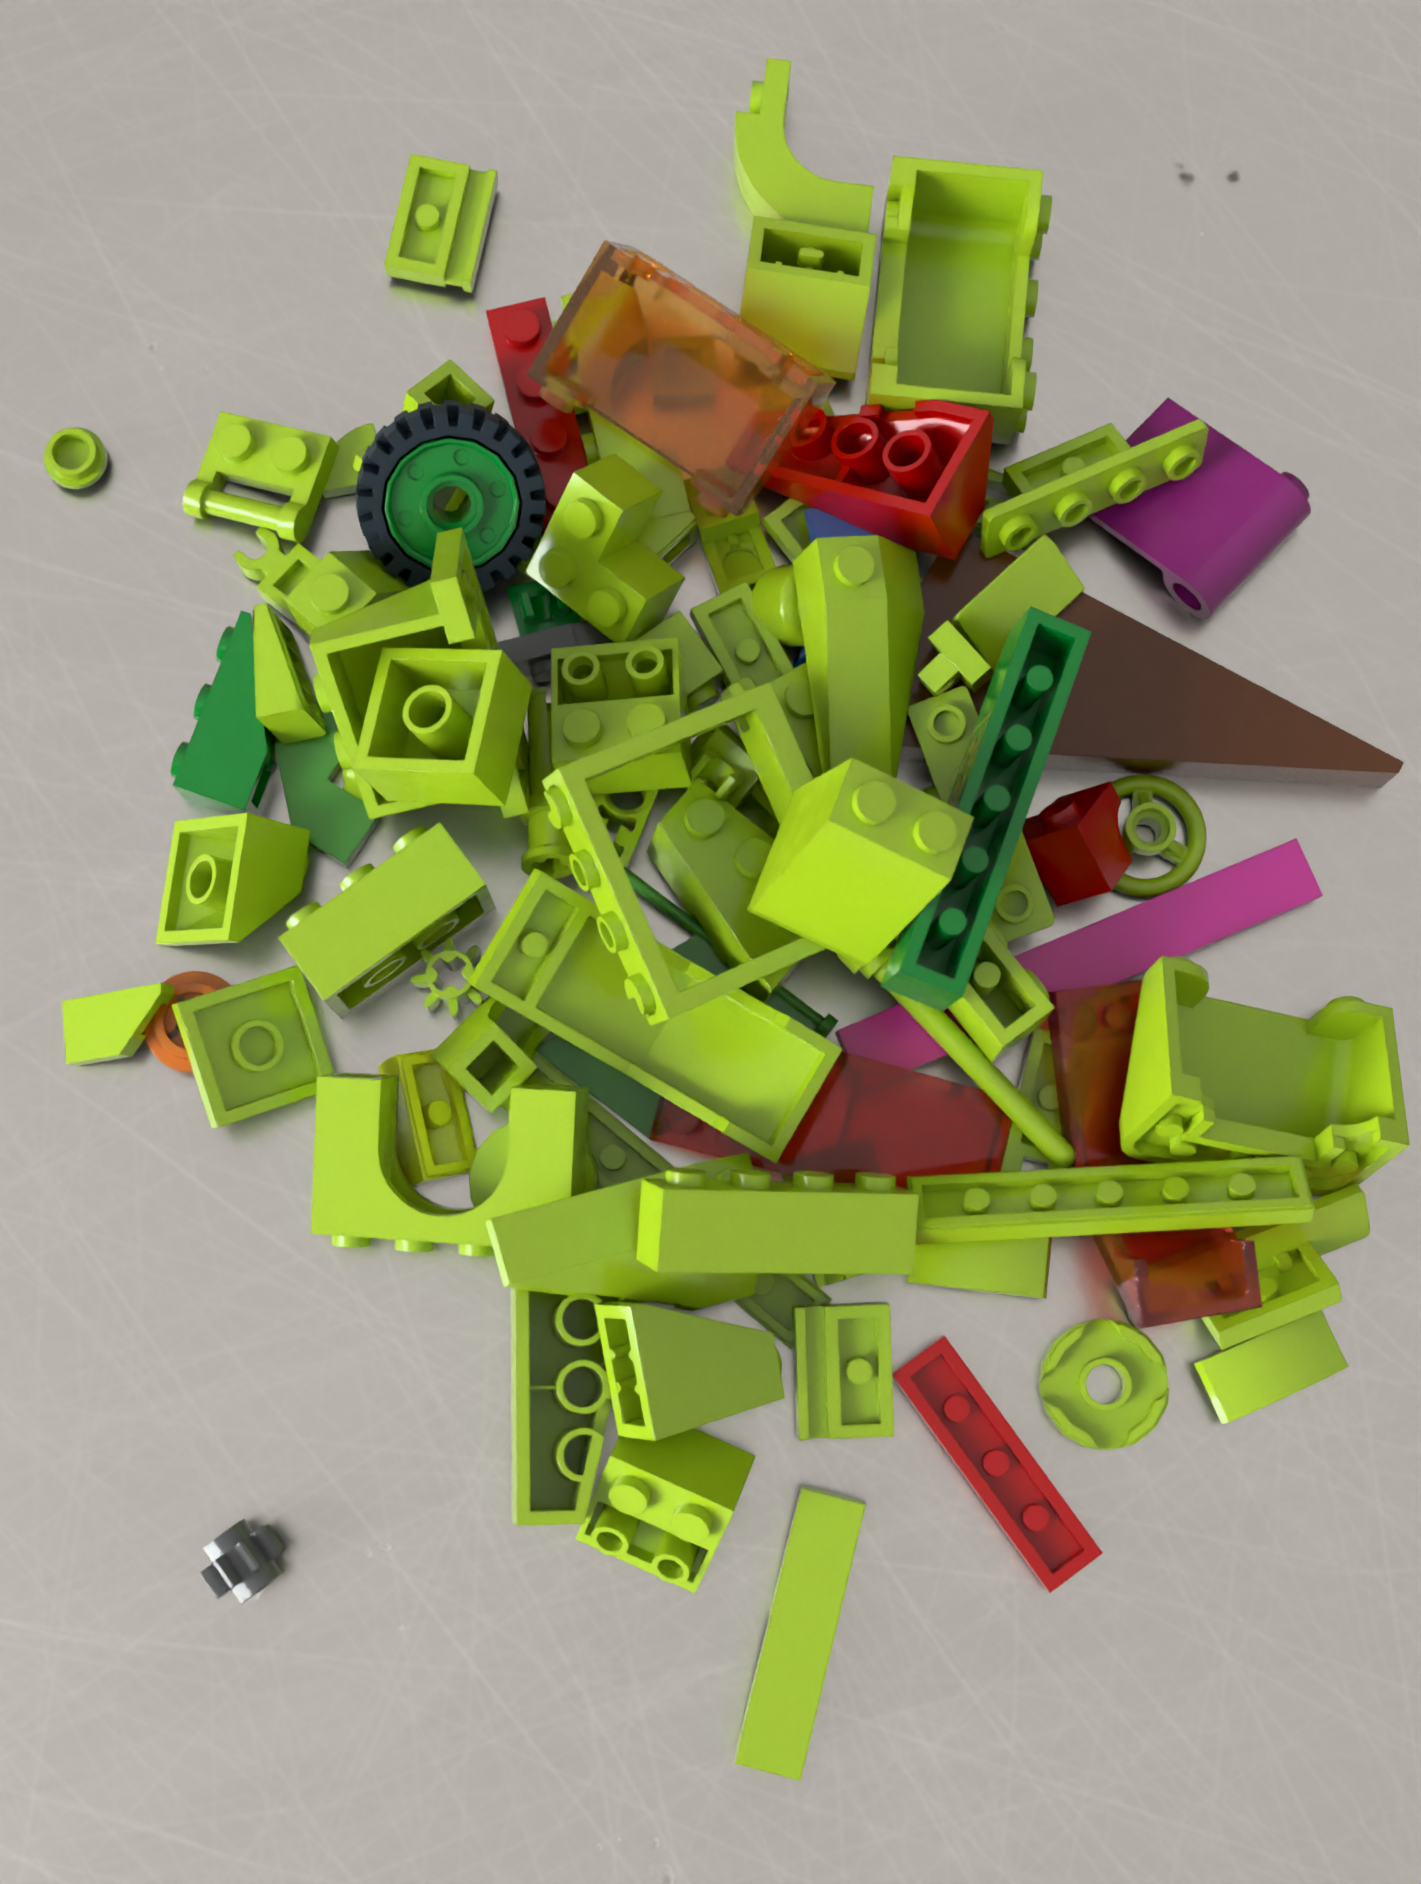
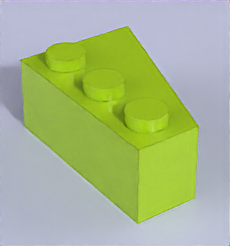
(713, 866)

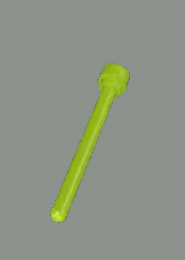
(978, 1067)

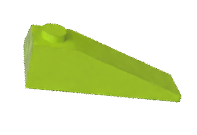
(860, 644)
(592, 1249)

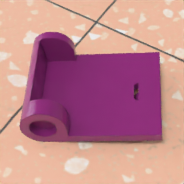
(1212, 524)

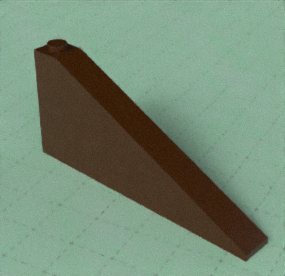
(1154, 702)

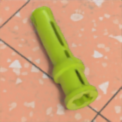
(546, 846)

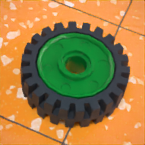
(443, 449)

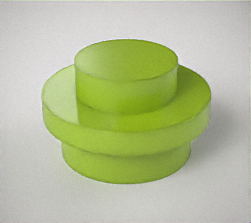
(75, 458)

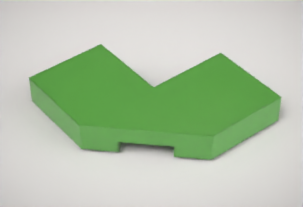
(315, 803)

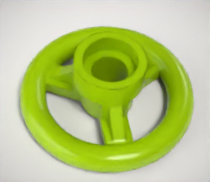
(1164, 825)

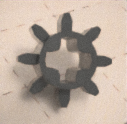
(242, 1561)

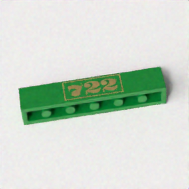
(996, 788)

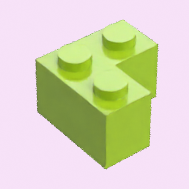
(594, 552)

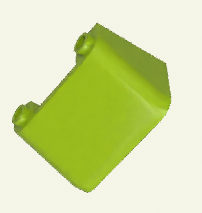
(1261, 1082)

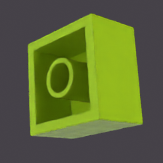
(443, 726)

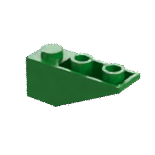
(230, 750)

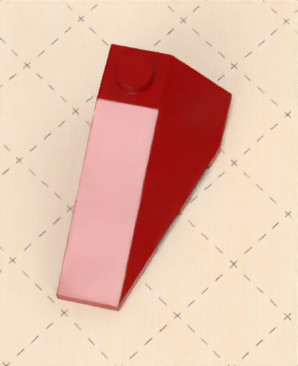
(895, 472)

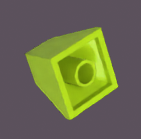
(229, 877)

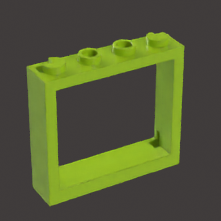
(600, 870)

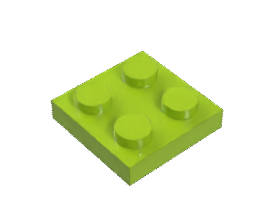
(253, 1045)

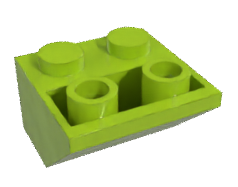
(810, 290)
(615, 694)
(666, 1503)

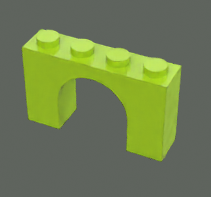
(366, 1196)

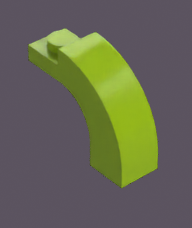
(772, 177)

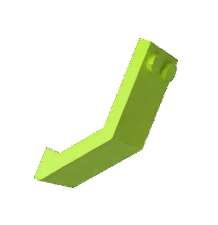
(722, 1061)

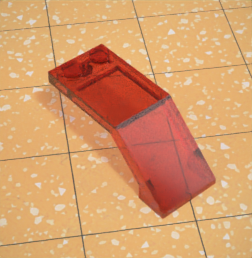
(869, 1121)
(1157, 1273)

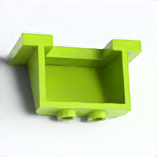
(433, 614)

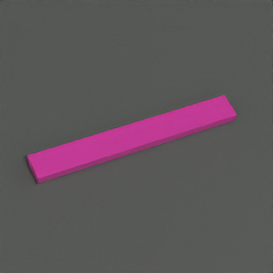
(1121, 944)

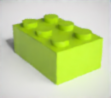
(386, 918)

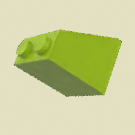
(858, 859)

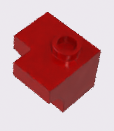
(1078, 844)

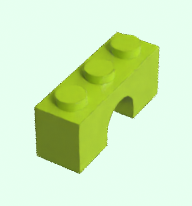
(491, 1052)

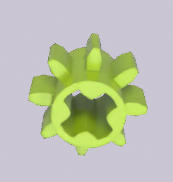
(453, 961)

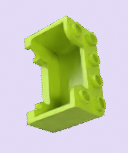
(958, 289)

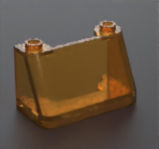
(679, 375)

